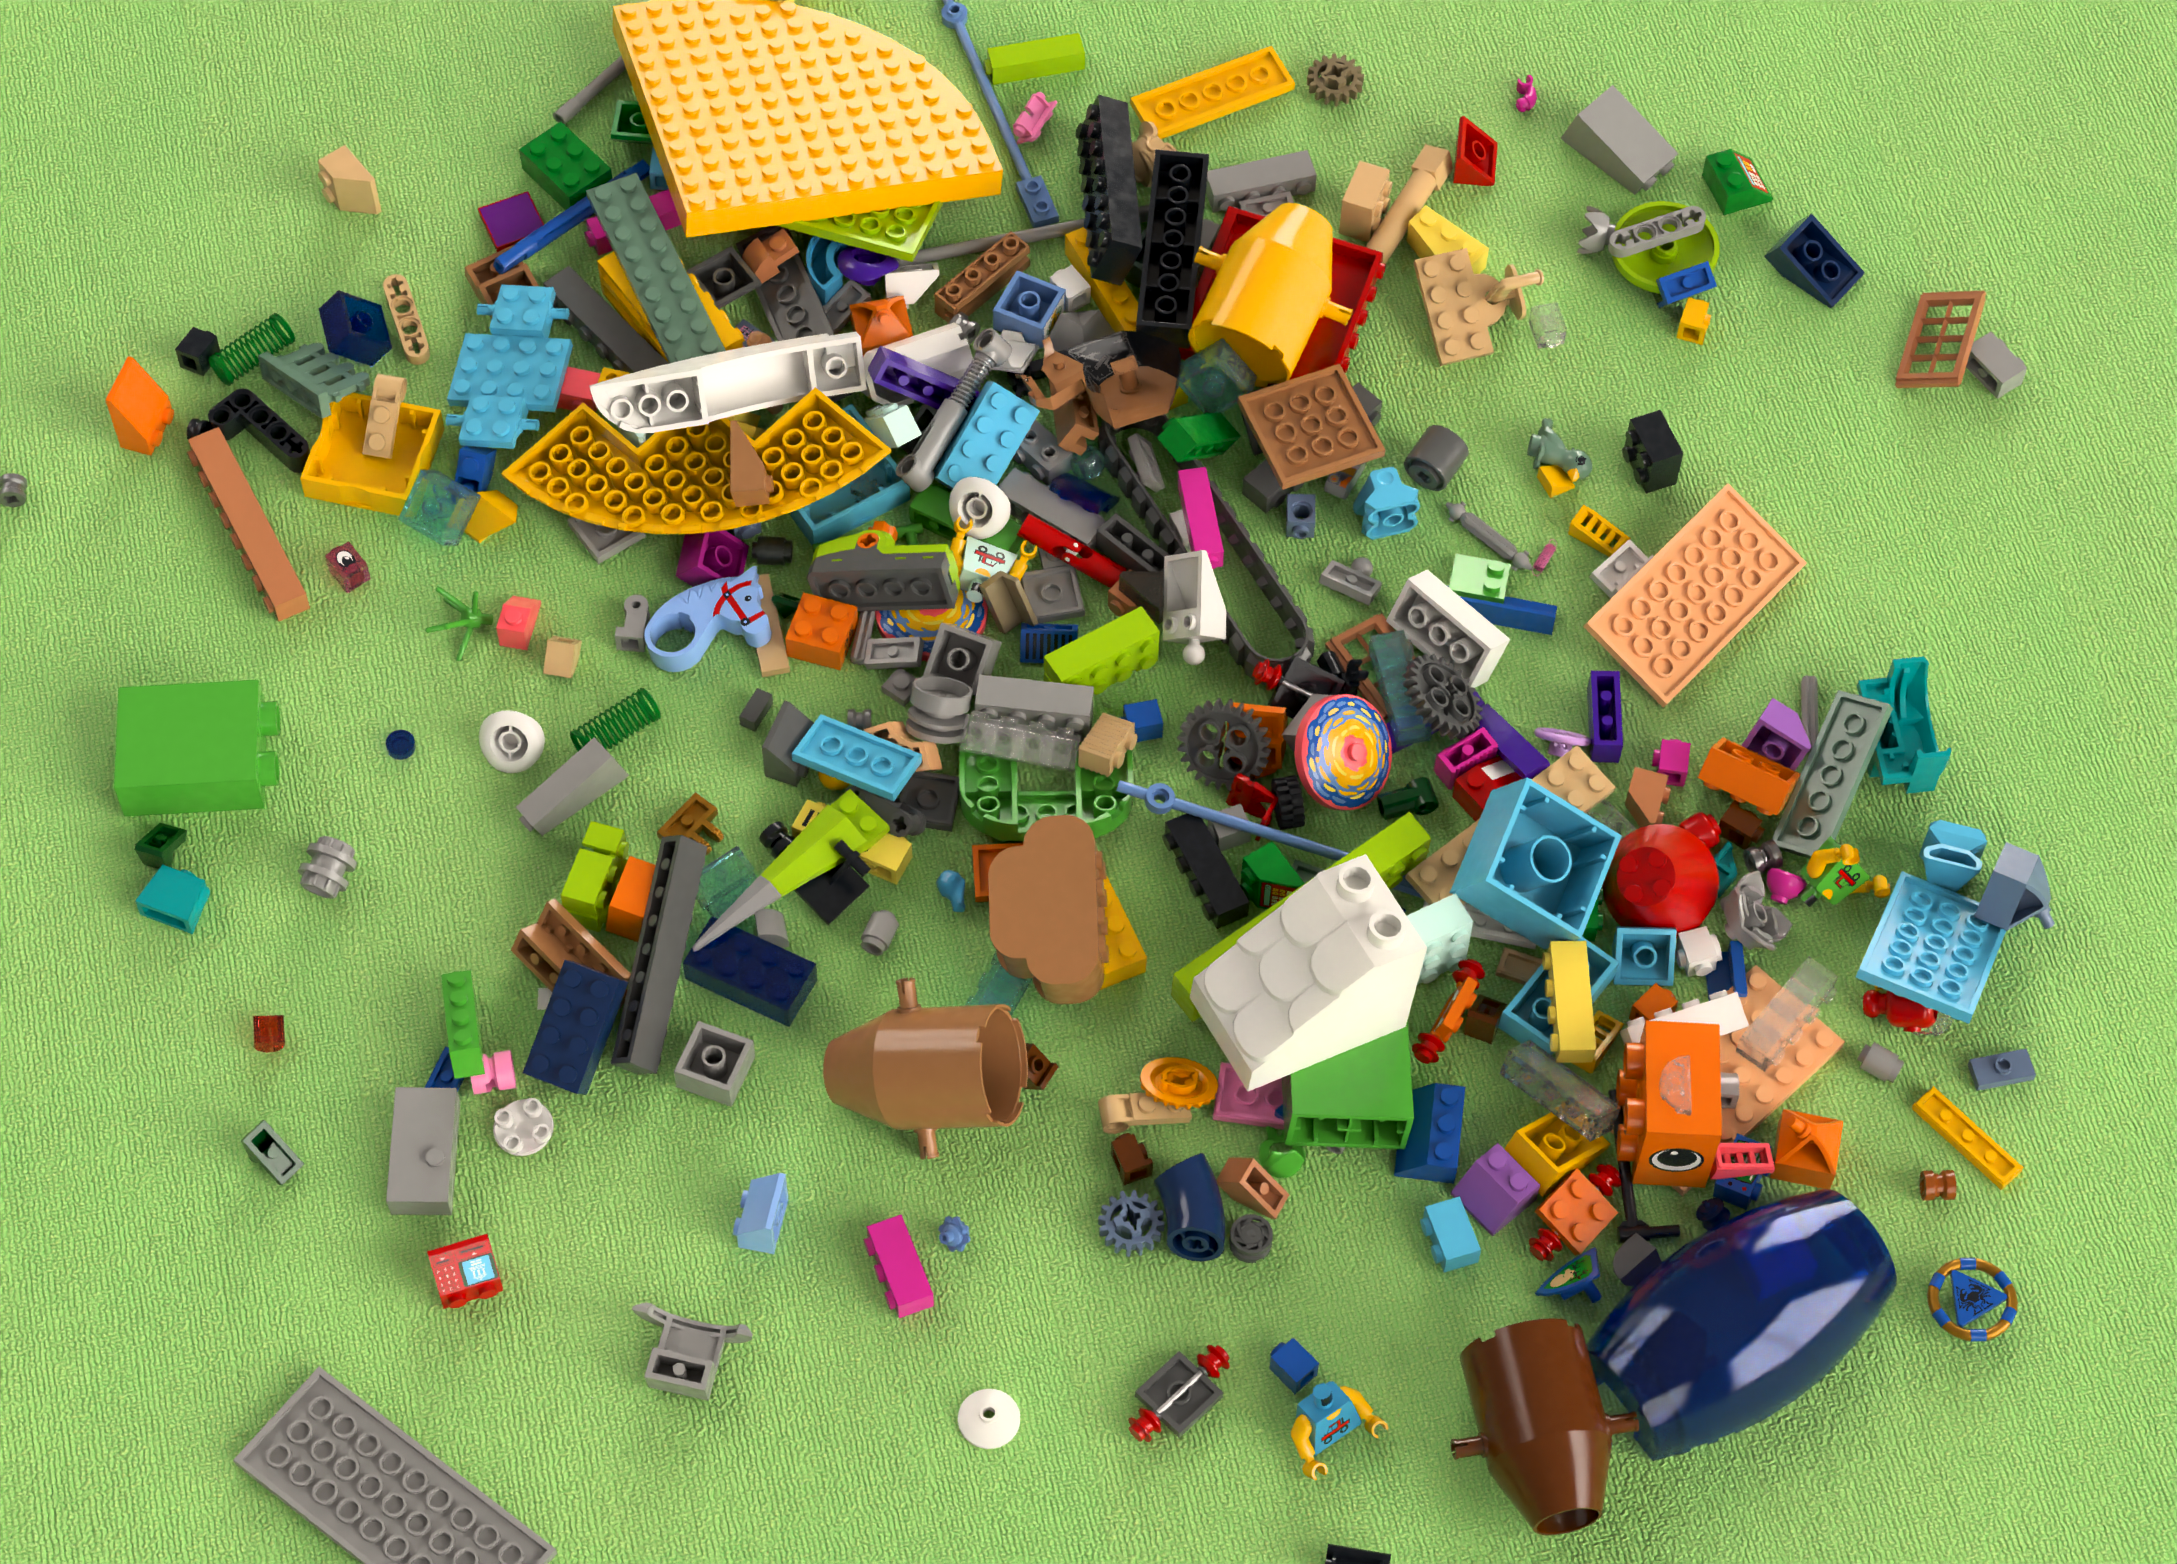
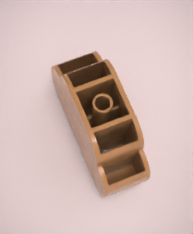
(1051, 910)

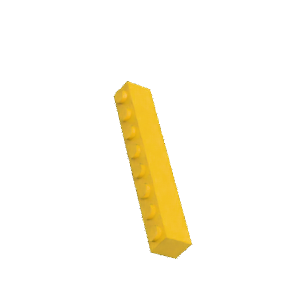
(1114, 301)

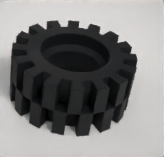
(1290, 806)

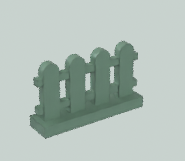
(312, 377)

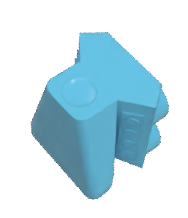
(1386, 504)
(1952, 854)

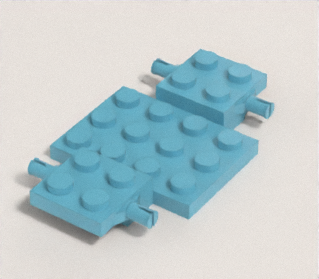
(510, 370)

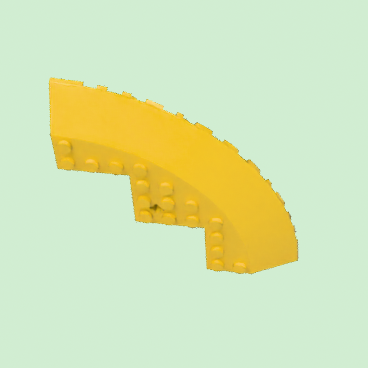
(683, 475)

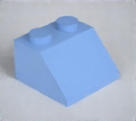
(762, 1213)

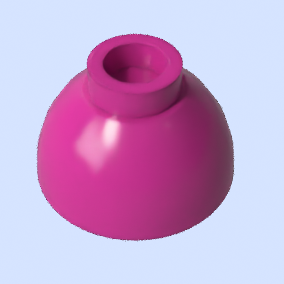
(1784, 885)

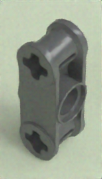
(898, 815)

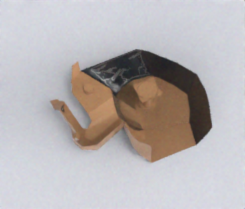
(1123, 373)

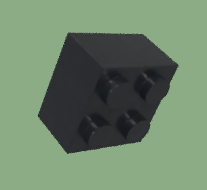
(1652, 451)

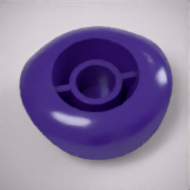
(864, 265)

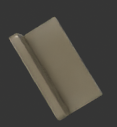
(1007, 601)

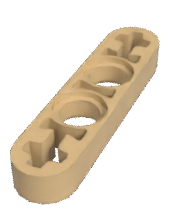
(406, 319)

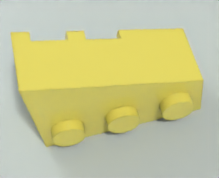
(1433, 235)

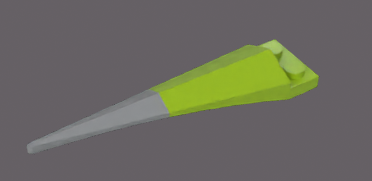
(805, 859)

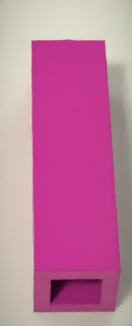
(664, 207)
(1200, 514)

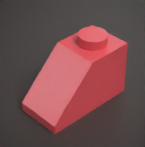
(517, 622)

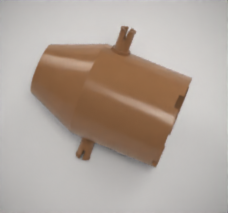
(931, 1068)

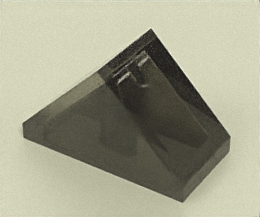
(1144, 590)

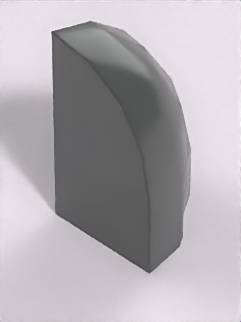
(1635, 1260)

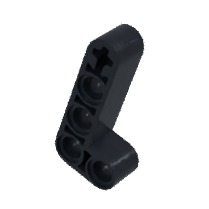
(237, 418)

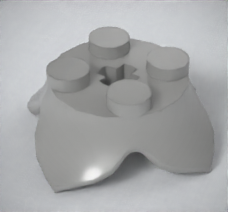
(1749, 919)

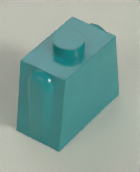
(174, 898)

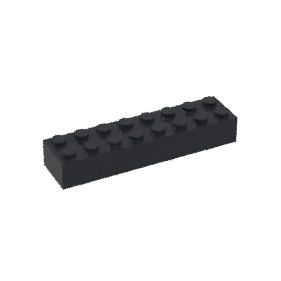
(1109, 190)
(1171, 245)

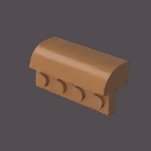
(561, 938)

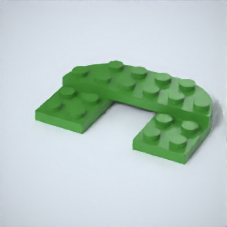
(997, 809)

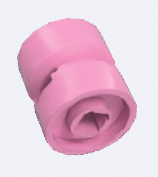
(498, 1073)

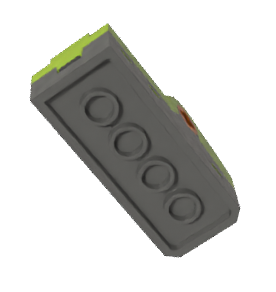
(883, 576)

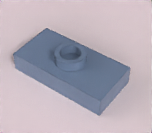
(2001, 1069)

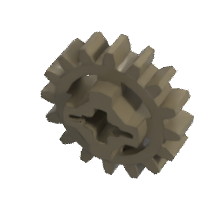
(1335, 79)

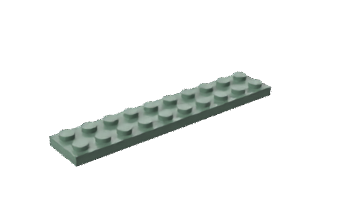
(654, 269)

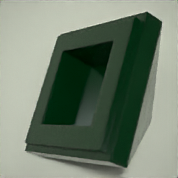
(785, 604)

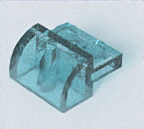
(724, 881)

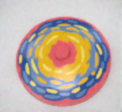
(926, 622)
(1343, 752)

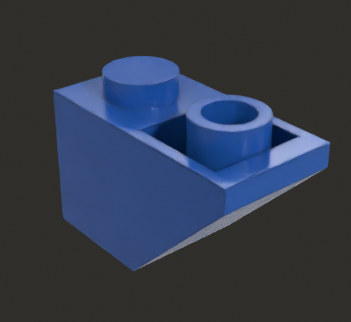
(475, 467)

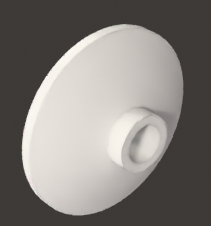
(989, 1432)

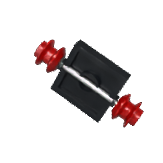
(1296, 684)

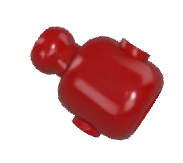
(1898, 1010)

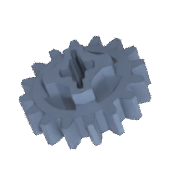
(1121, 1232)

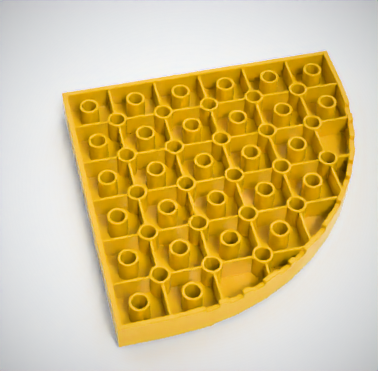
(794, 115)

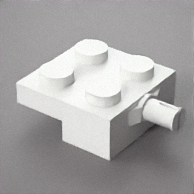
(1619, 568)

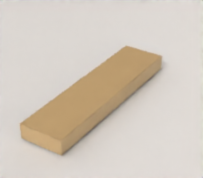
(773, 655)

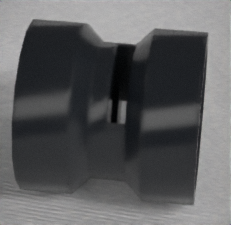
(776, 838)

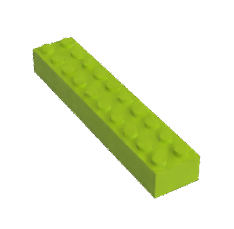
(1391, 852)

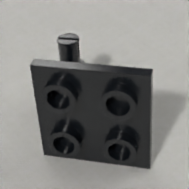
(838, 887)

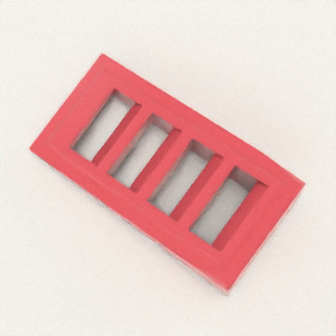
(1724, 1168)

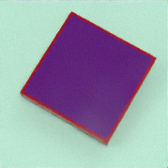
(510, 220)

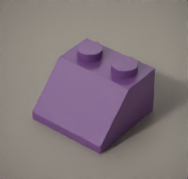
(1779, 736)
(1496, 1189)

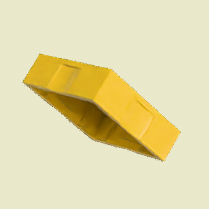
(345, 476)

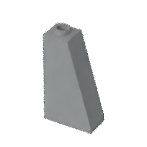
(571, 788)

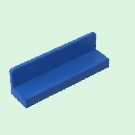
(1517, 614)

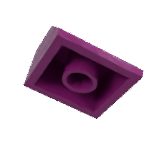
(711, 557)

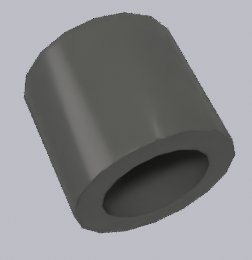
(1436, 458)

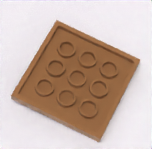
(1311, 426)

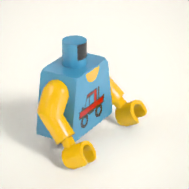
(1326, 1418)

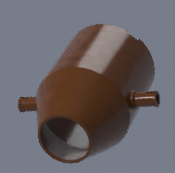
(1541, 1422)

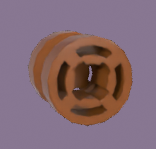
(1936, 1185)

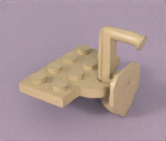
(1458, 304)

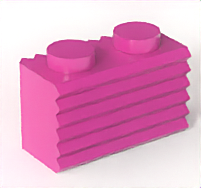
(1464, 755)

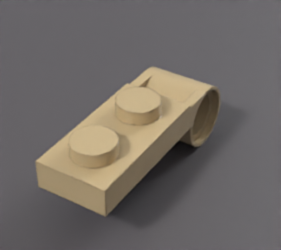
(383, 415)
(1132, 1109)

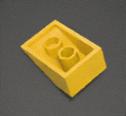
(1552, 1150)

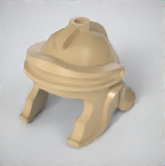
(1144, 152)

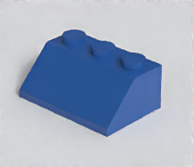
(1434, 1135)

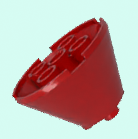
(1661, 879)

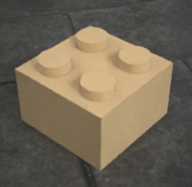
(1365, 201)

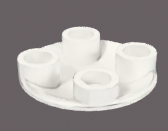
(523, 1127)

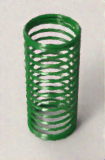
(220, 366)
(641, 703)

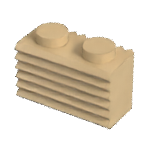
(1107, 744)

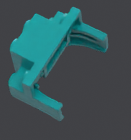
(1908, 743)

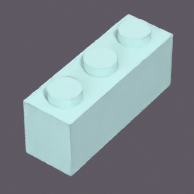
(892, 424)

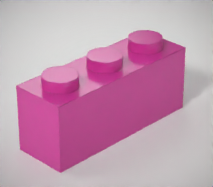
(898, 1266)

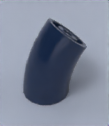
(1192, 1209)

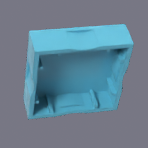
(840, 512)

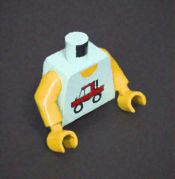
(980, 561)

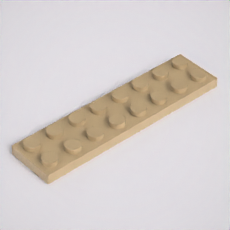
(1570, 778)

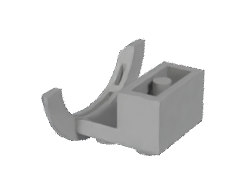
(687, 1352)

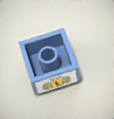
(1029, 307)

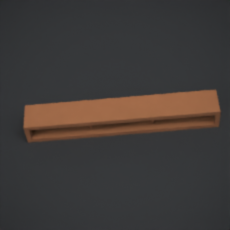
(248, 524)

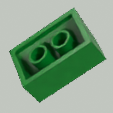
(629, 124)

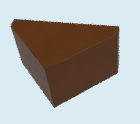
(1484, 1018)

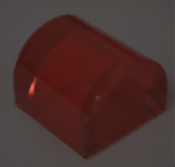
(268, 1033)

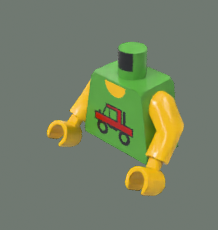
(1836, 874)

